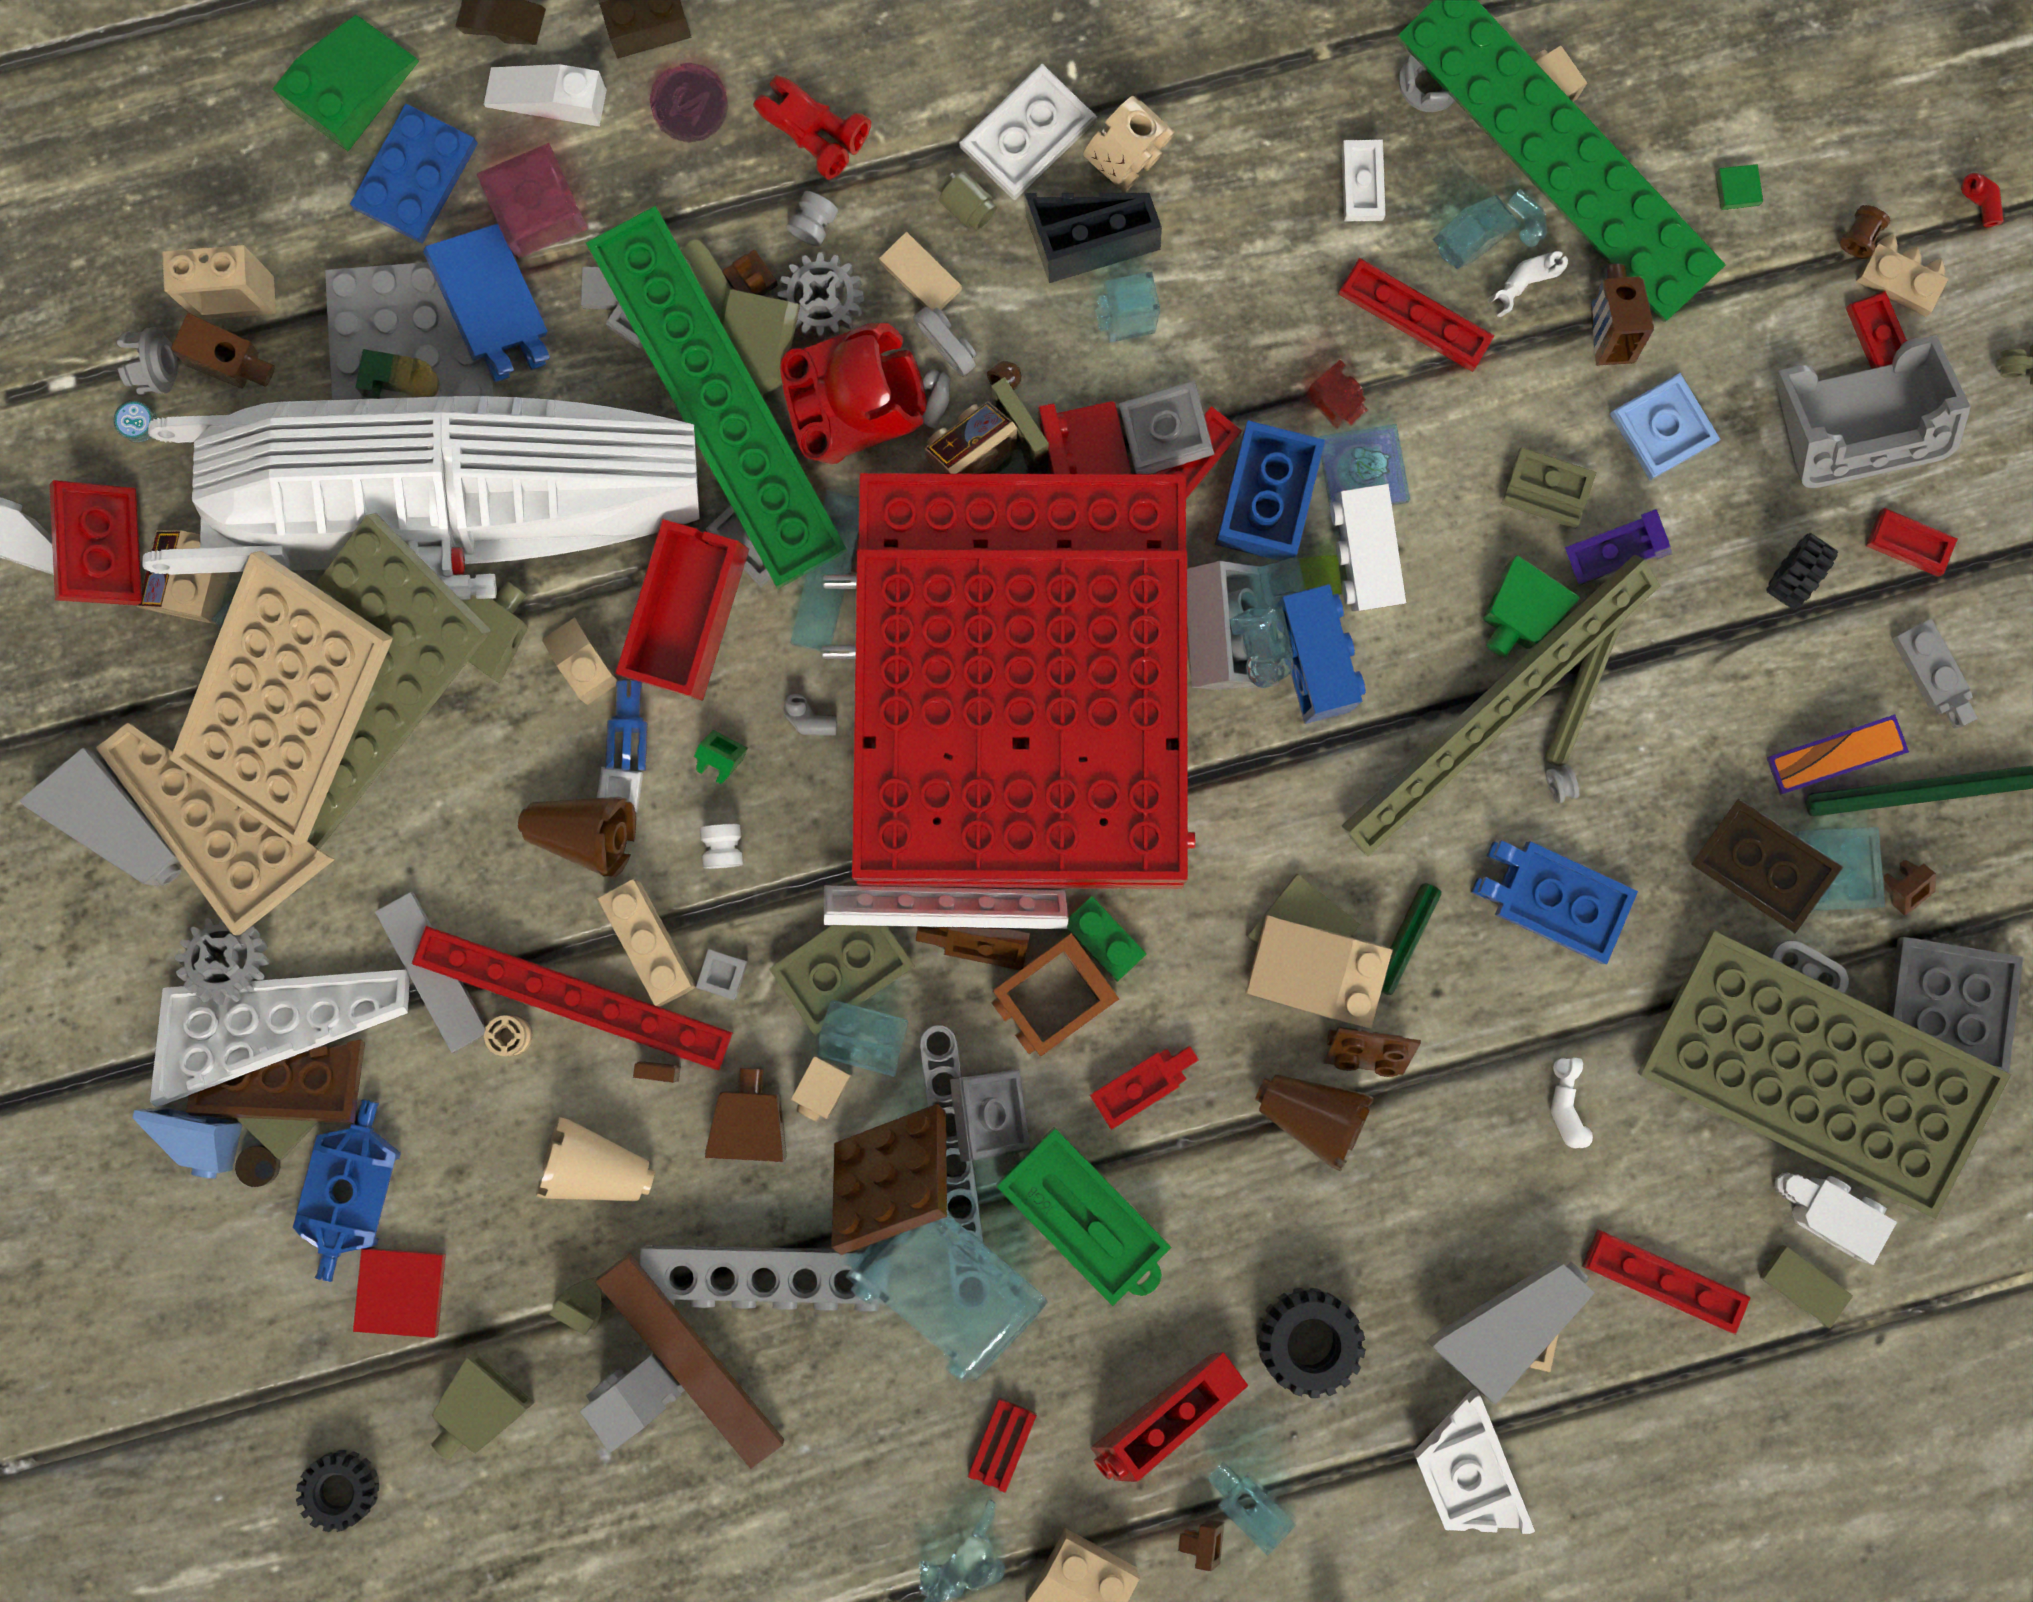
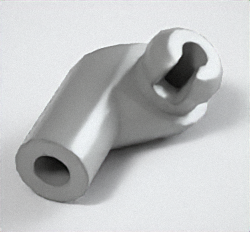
(804, 718)

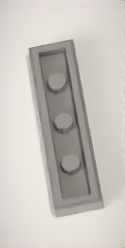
(443, 996)

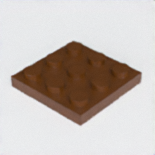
(889, 1179)

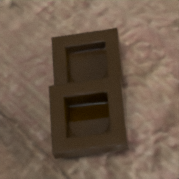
(507, 19)

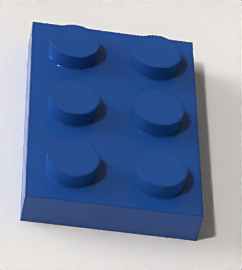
(414, 173)

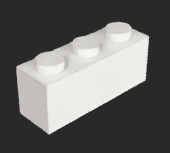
(1368, 548)

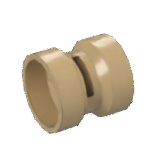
(516, 1035)

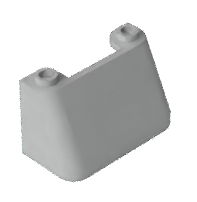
(1875, 416)

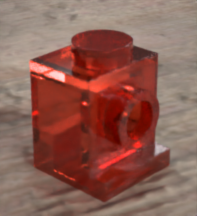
(1338, 396)

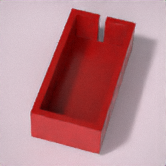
(682, 609)

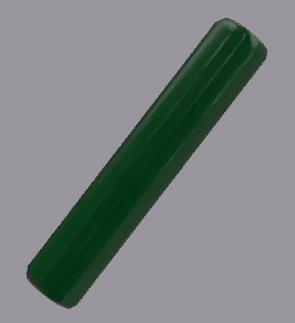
(1410, 934)

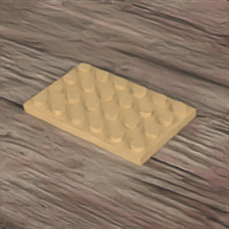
(280, 697)

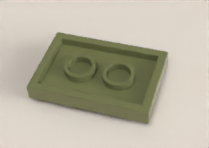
(841, 966)

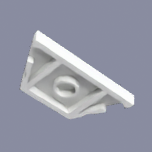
(1470, 1472)

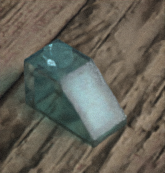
(1475, 231)

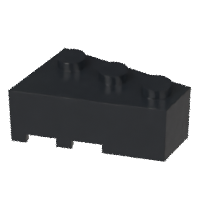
(1091, 231)

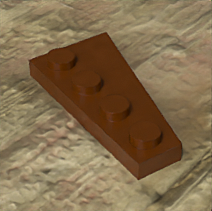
(302, 1088)

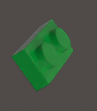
(1104, 939)

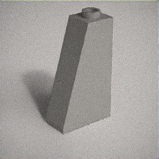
(98, 811)
(1512, 1329)

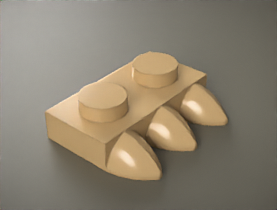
(1904, 276)

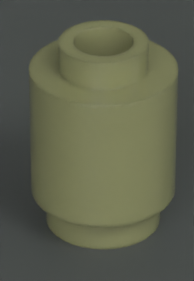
(966, 200)

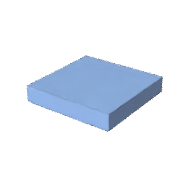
(1664, 426)

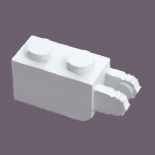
(1837, 1216)

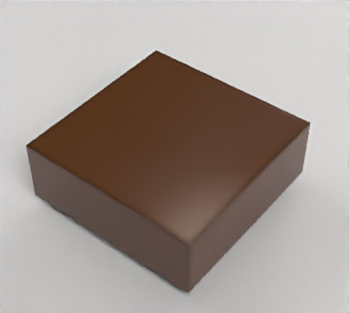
(656, 1071)

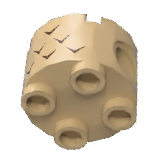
(1128, 143)

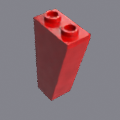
(1168, 1419)

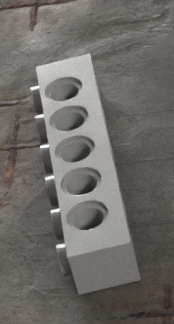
(661, 1261)

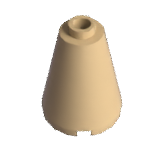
(591, 1167)

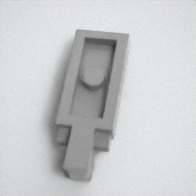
(1936, 672)

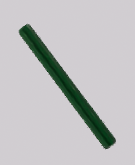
(1919, 791)

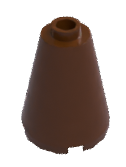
(583, 831)
(1316, 1115)

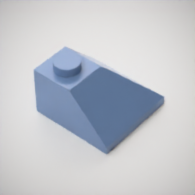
(192, 1141)

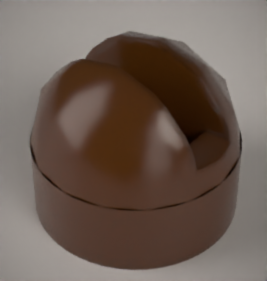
(1005, 369)

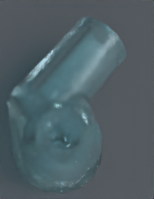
(1533, 216)

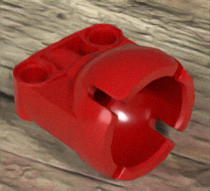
(852, 392)

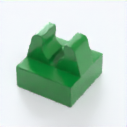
(719, 753)

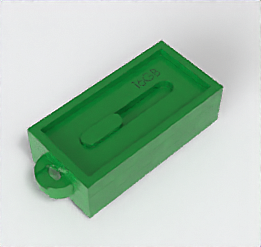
(1085, 1218)

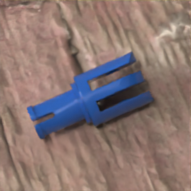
(627, 721)

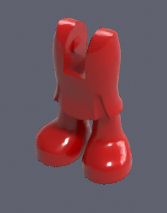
(804, 118)

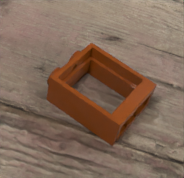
(1088, 972)

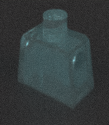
(1264, 1523)

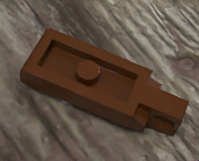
(986, 945)

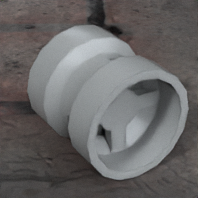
(813, 217)

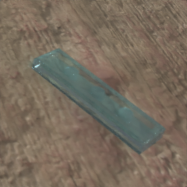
(821, 606)

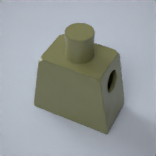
(507, 630)
(476, 1407)

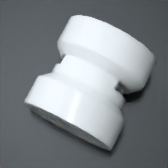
(721, 844)

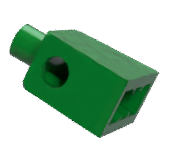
(1525, 607)

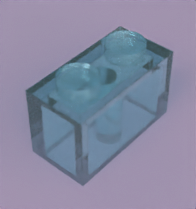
(1128, 307)

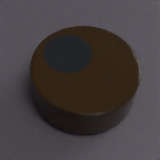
(257, 1166)

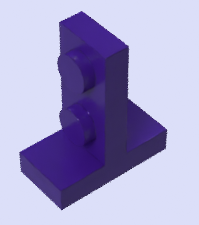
(1612, 549)

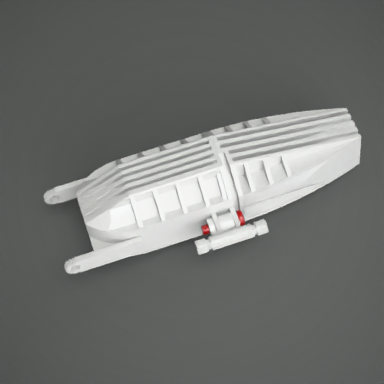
(444, 473)

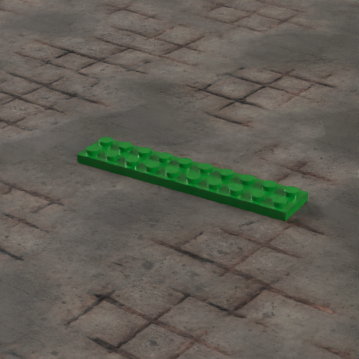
(1561, 151)
(717, 397)

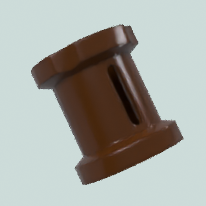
(1865, 231)

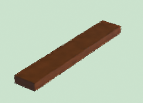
(690, 1360)

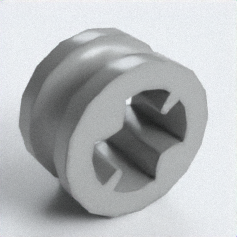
(1562, 783)

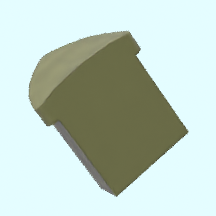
(579, 1306)

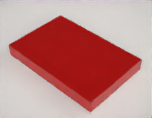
(95, 543)

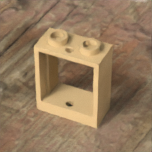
(223, 287)

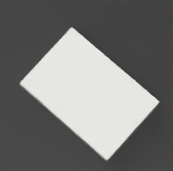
(1028, 132)

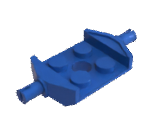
(367, 1165)

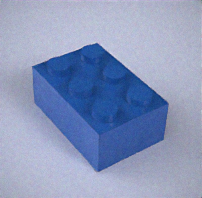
(1270, 491)
(1321, 655)

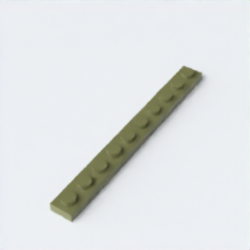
(1501, 705)

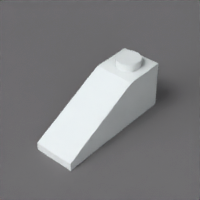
(548, 92)
(24, 538)

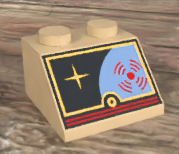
(974, 443)
(183, 595)

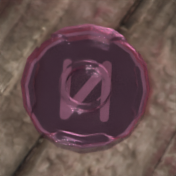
(689, 102)

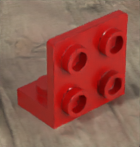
(1084, 440)

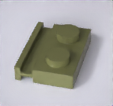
(1548, 487)

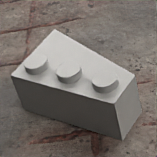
(630, 1401)

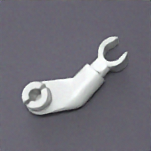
(1528, 272)
(1562, 1107)

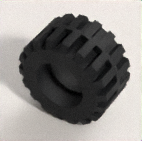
(1335, 1367)

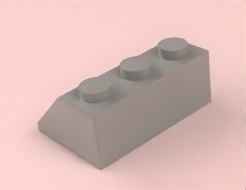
(1213, 597)

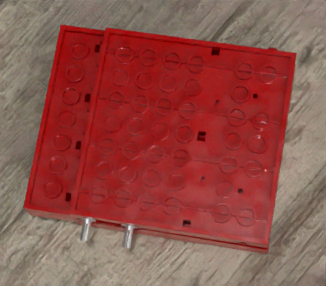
(1020, 681)

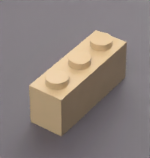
(647, 942)

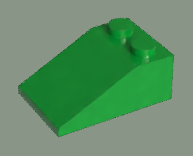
(345, 80)

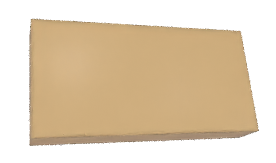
(920, 273)

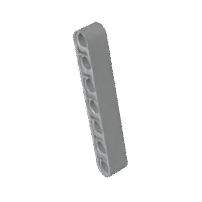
(965, 1183)

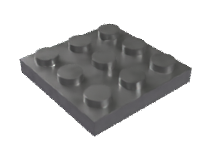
(1958, 996)

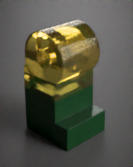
(396, 374)

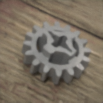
(830, 284)
(207, 972)

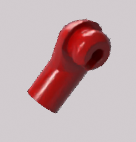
(1985, 195)

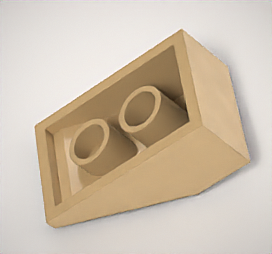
(1319, 971)

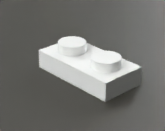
(1363, 180)

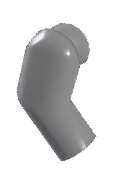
(939, 398)

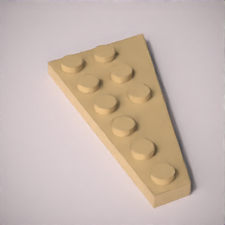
(224, 849)

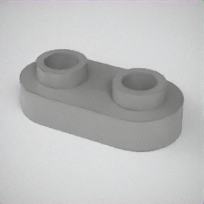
(936, 329)
(1811, 963)

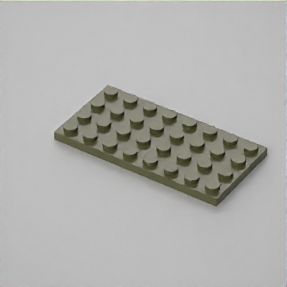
(429, 647)
(1823, 1074)

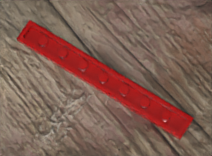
(572, 998)

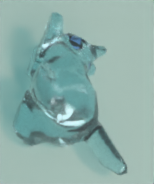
(971, 1565)

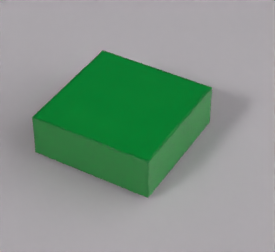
(1739, 187)

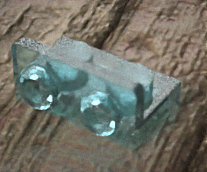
(862, 1037)

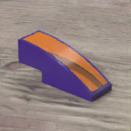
(1837, 754)

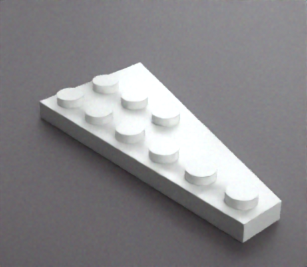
(214, 1043)

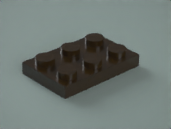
(1767, 866)

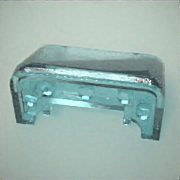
(949, 1293)

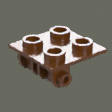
(1373, 1051)

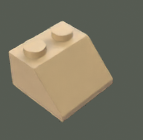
(1083, 1573)

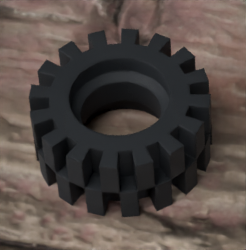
(1802, 571)
(312, 1490)

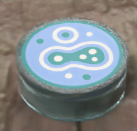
(132, 420)

